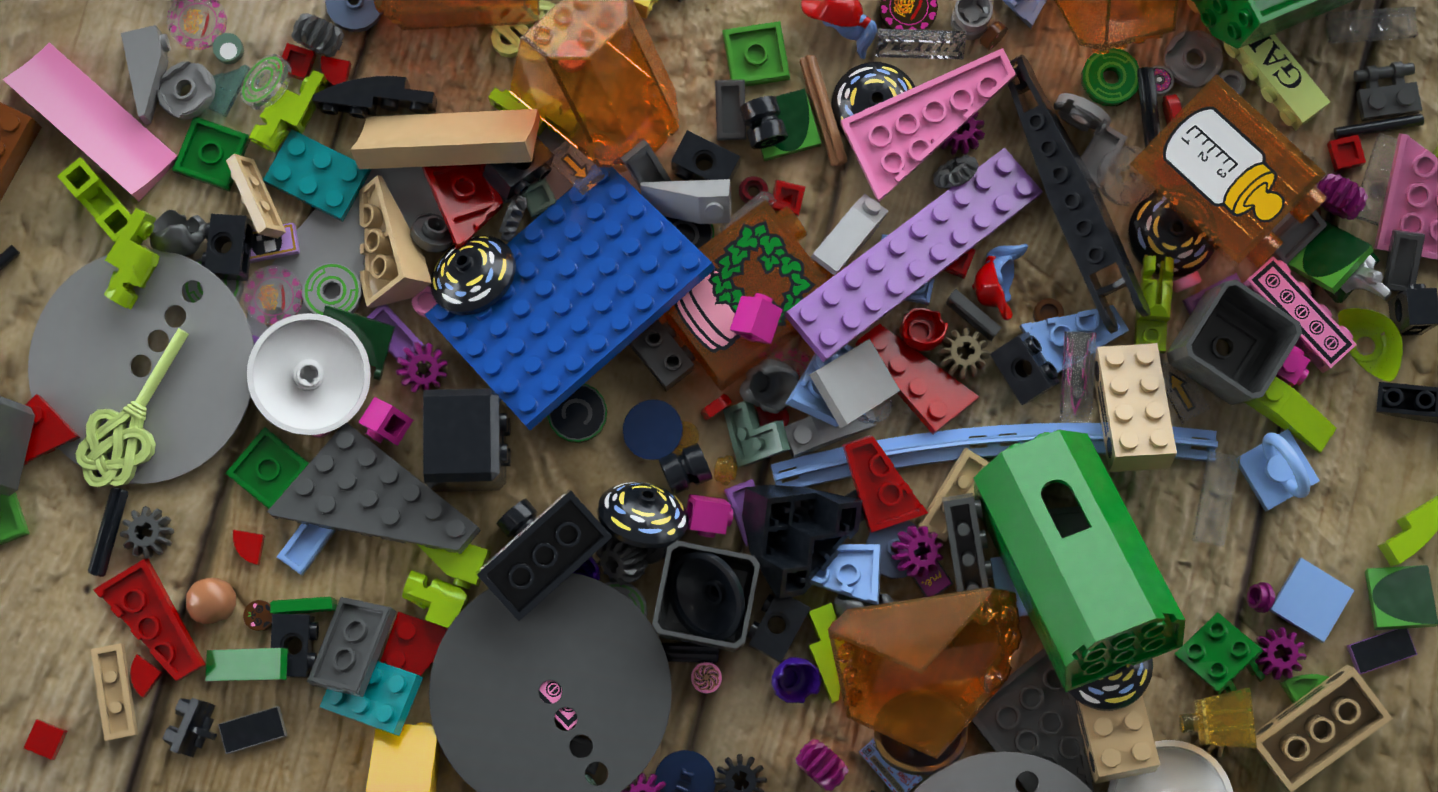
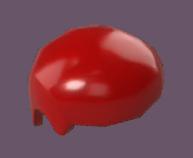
(923, 329)

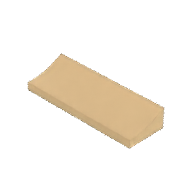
(447, 139)

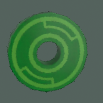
(1105, 93)

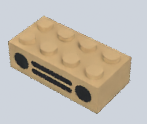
(1133, 408)
(1320, 727)
(1118, 741)

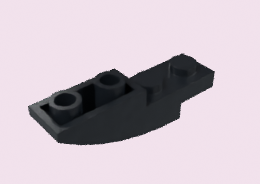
(362, 96)
(1408, 401)

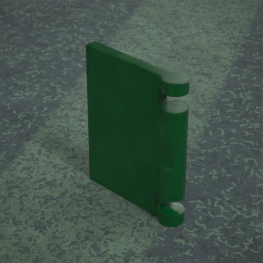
(372, 333)

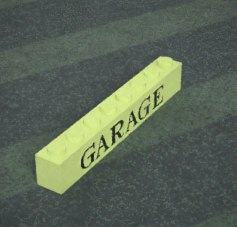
(1279, 77)

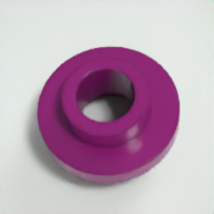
(1261, 597)

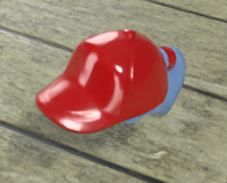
(846, 18)
(996, 276)

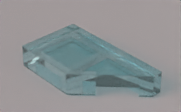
(227, 89)

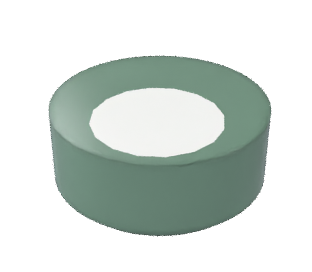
(228, 48)

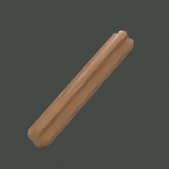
(823, 110)

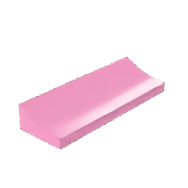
(92, 121)

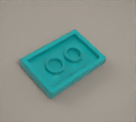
(316, 175)
(384, 702)

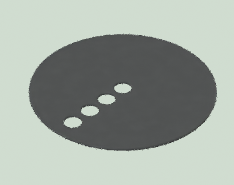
(490, 680)

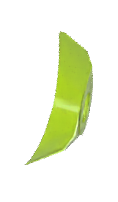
(1388, 350)

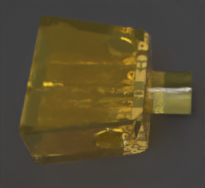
(1223, 720)

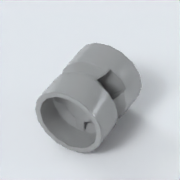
(972, 17)

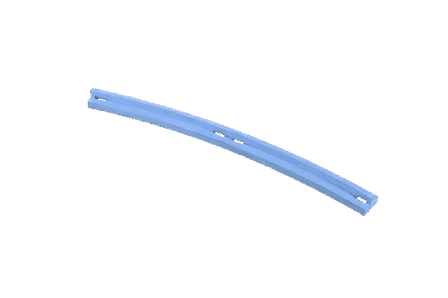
(949, 444)

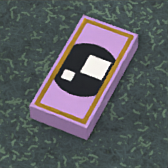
(269, 248)

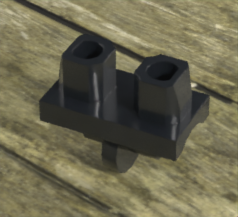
(193, 728)

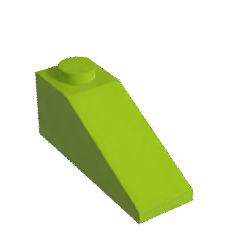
(1293, 412)
(460, 566)

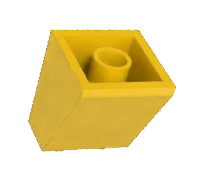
(405, 760)

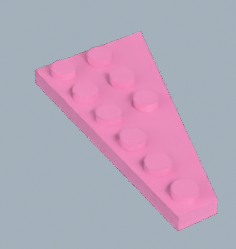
(909, 127)

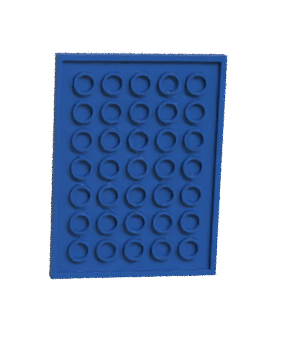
(581, 292)

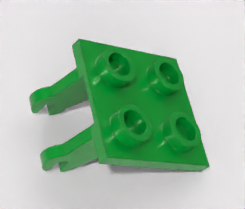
(1220, 654)

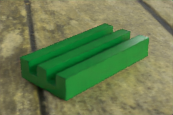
(303, 605)

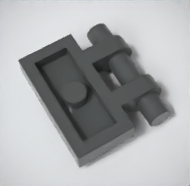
(1389, 100)

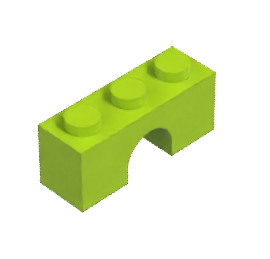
(96, 197)

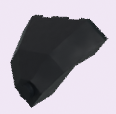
(796, 532)

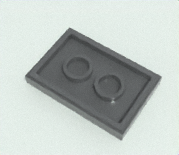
(351, 646)

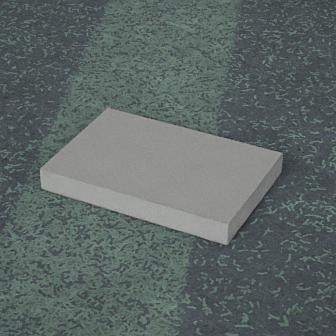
(854, 383)

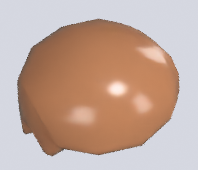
(210, 600)

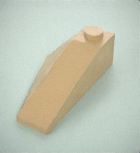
(393, 261)

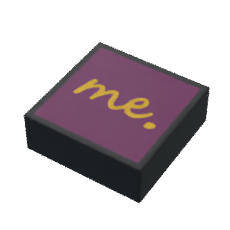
(934, 582)

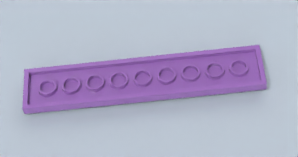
(912, 255)

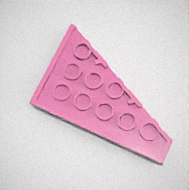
(1411, 196)

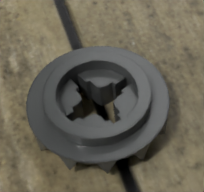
(955, 172)
(513, 218)

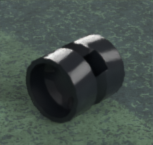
(762, 118)
(685, 468)
(517, 518)

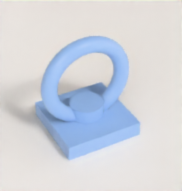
(1277, 470)

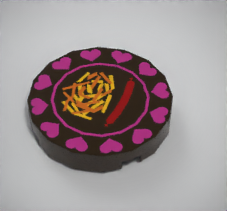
(908, 14)

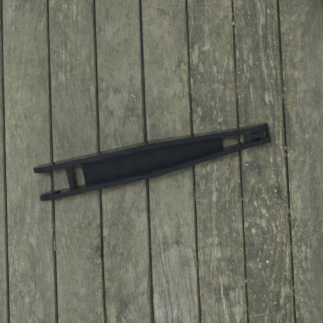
(1074, 196)

